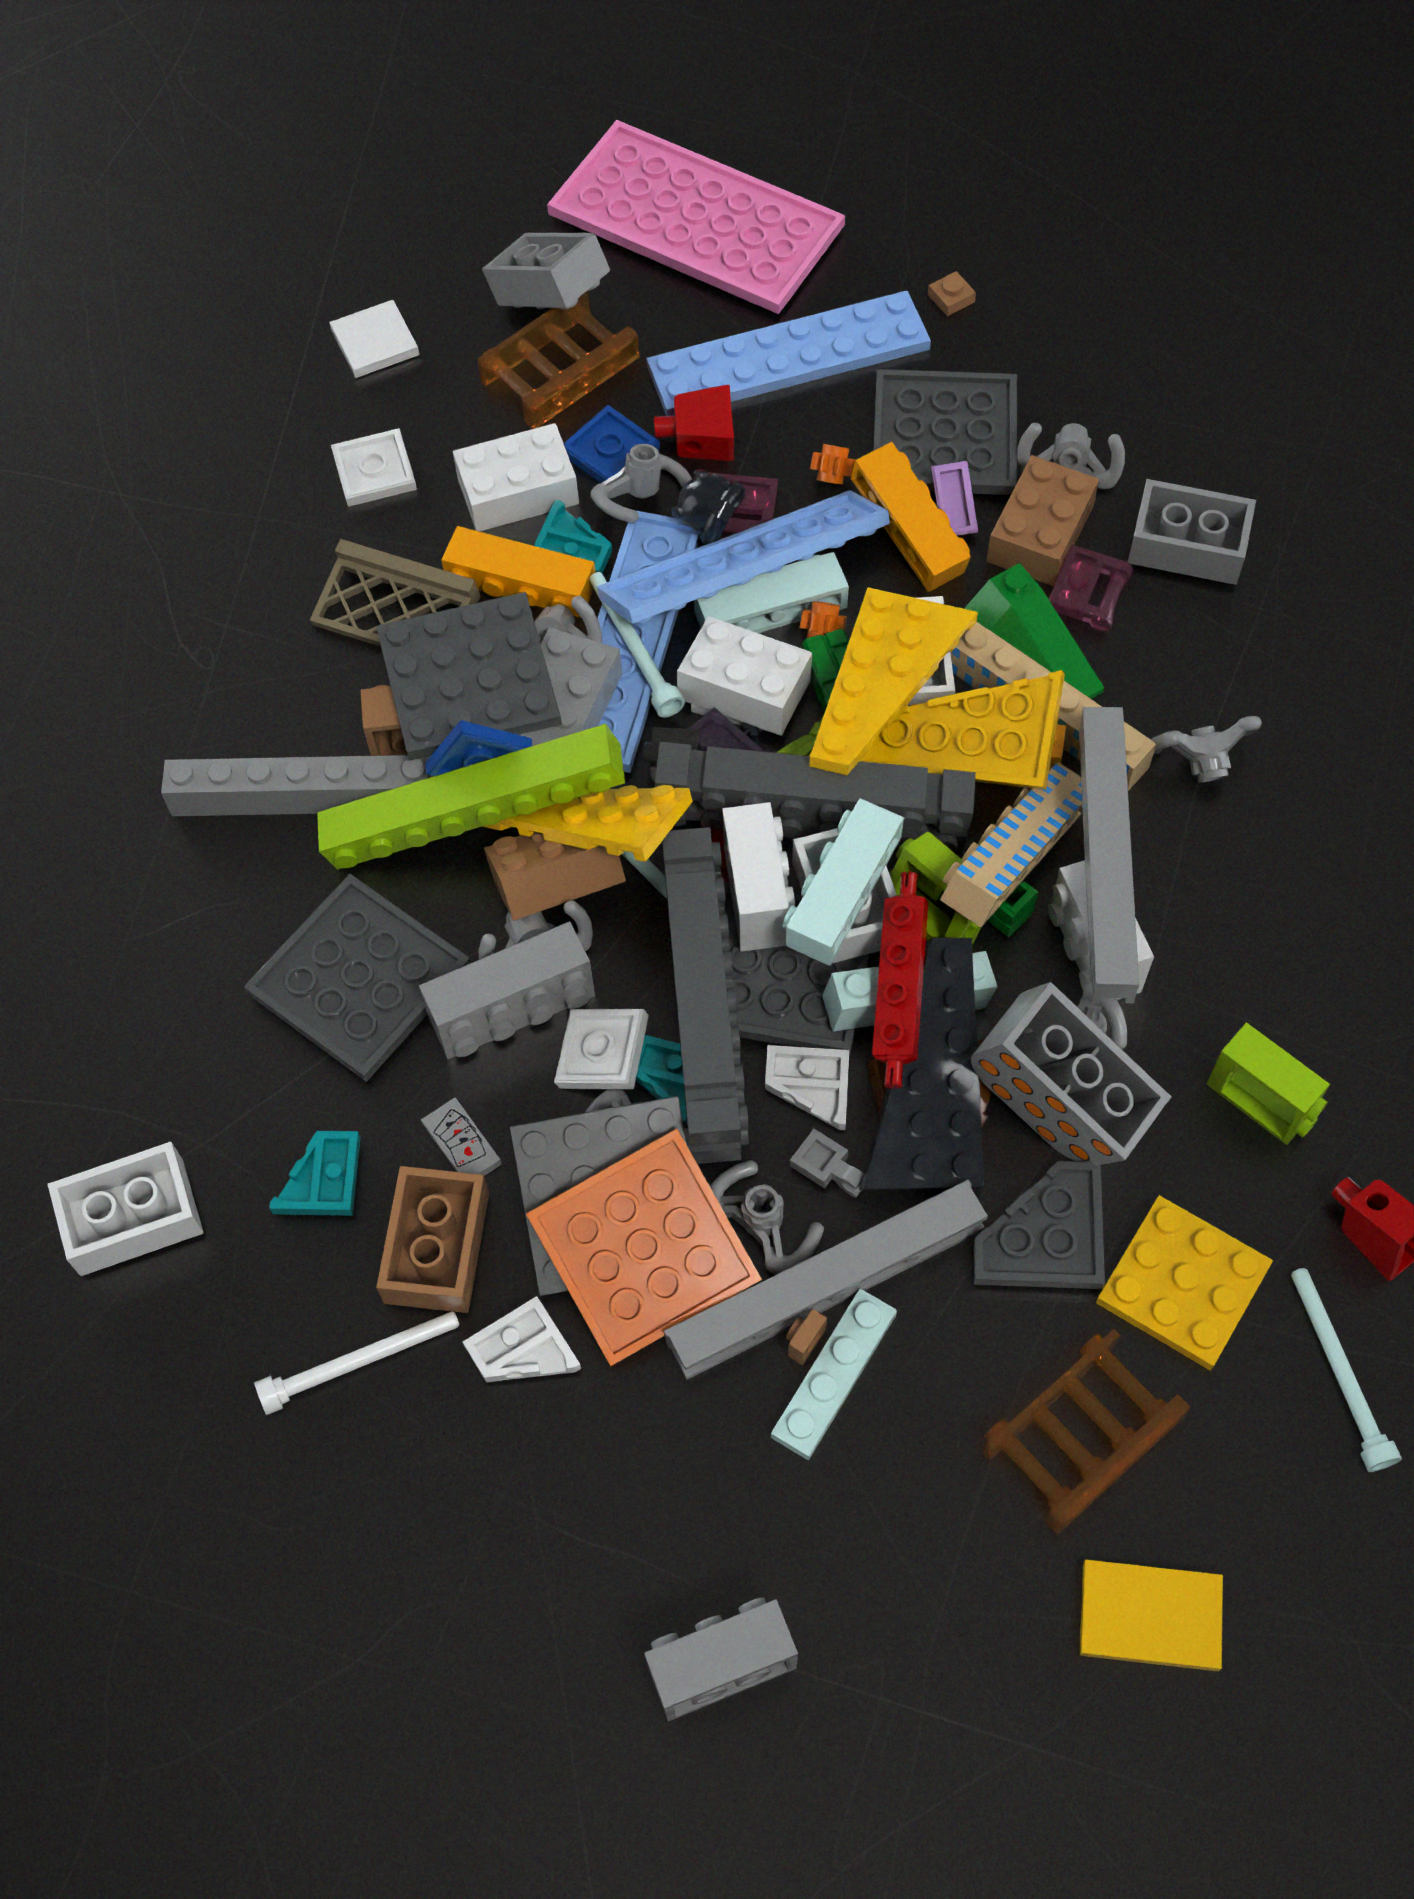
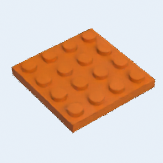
(643, 1246)

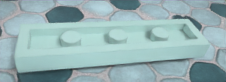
(833, 1374)

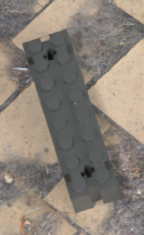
(814, 798)
(705, 997)

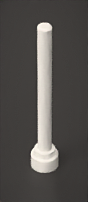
(277, 1391)

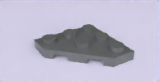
(1047, 1234)

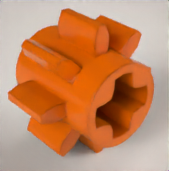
(832, 464)
(822, 619)

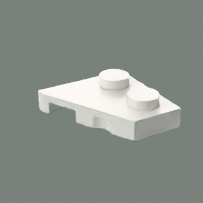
(810, 1080)
(521, 1346)

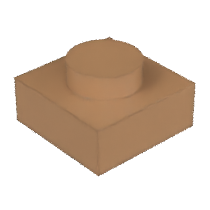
(951, 293)
(805, 1335)

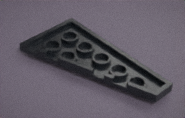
(933, 1122)

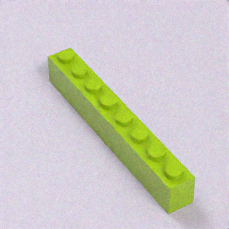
(471, 797)

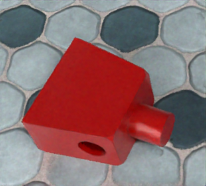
(700, 424)
(1378, 1224)

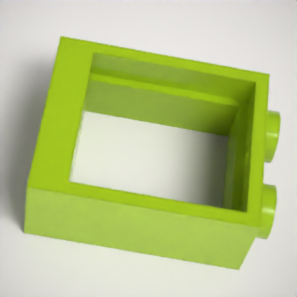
(934, 861)
(1268, 1084)

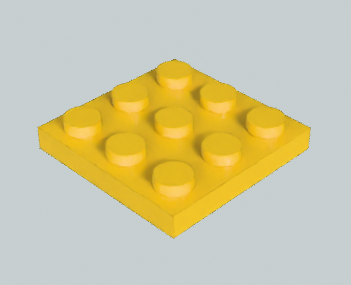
(1184, 1282)

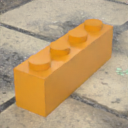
(915, 521)
(513, 567)

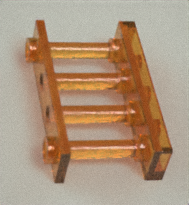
(565, 385)
(1097, 1474)

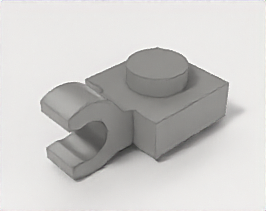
(824, 1160)

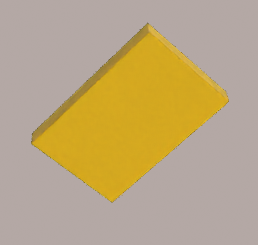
(1151, 1615)

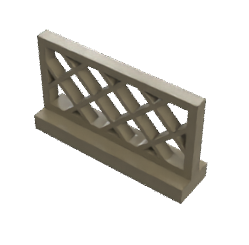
(397, 572)

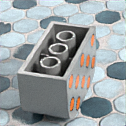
(1068, 1078)

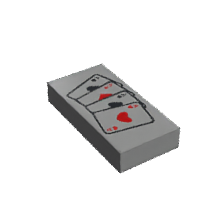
(460, 1139)

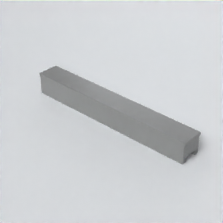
(1108, 855)
(825, 1279)

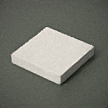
(374, 338)
(373, 467)
(601, 1049)

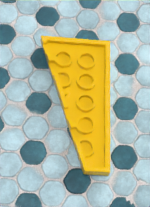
(883, 668)
(993, 731)
(615, 819)

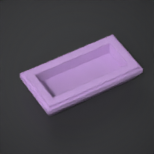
(955, 496)

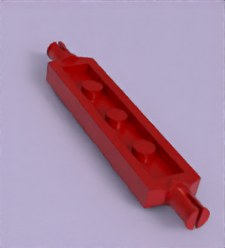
(900, 980)

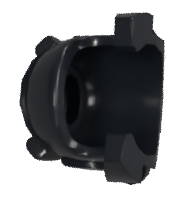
(708, 504)

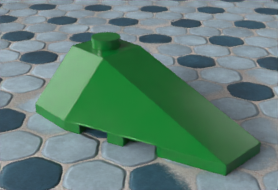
(1023, 616)

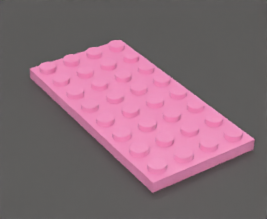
(697, 216)

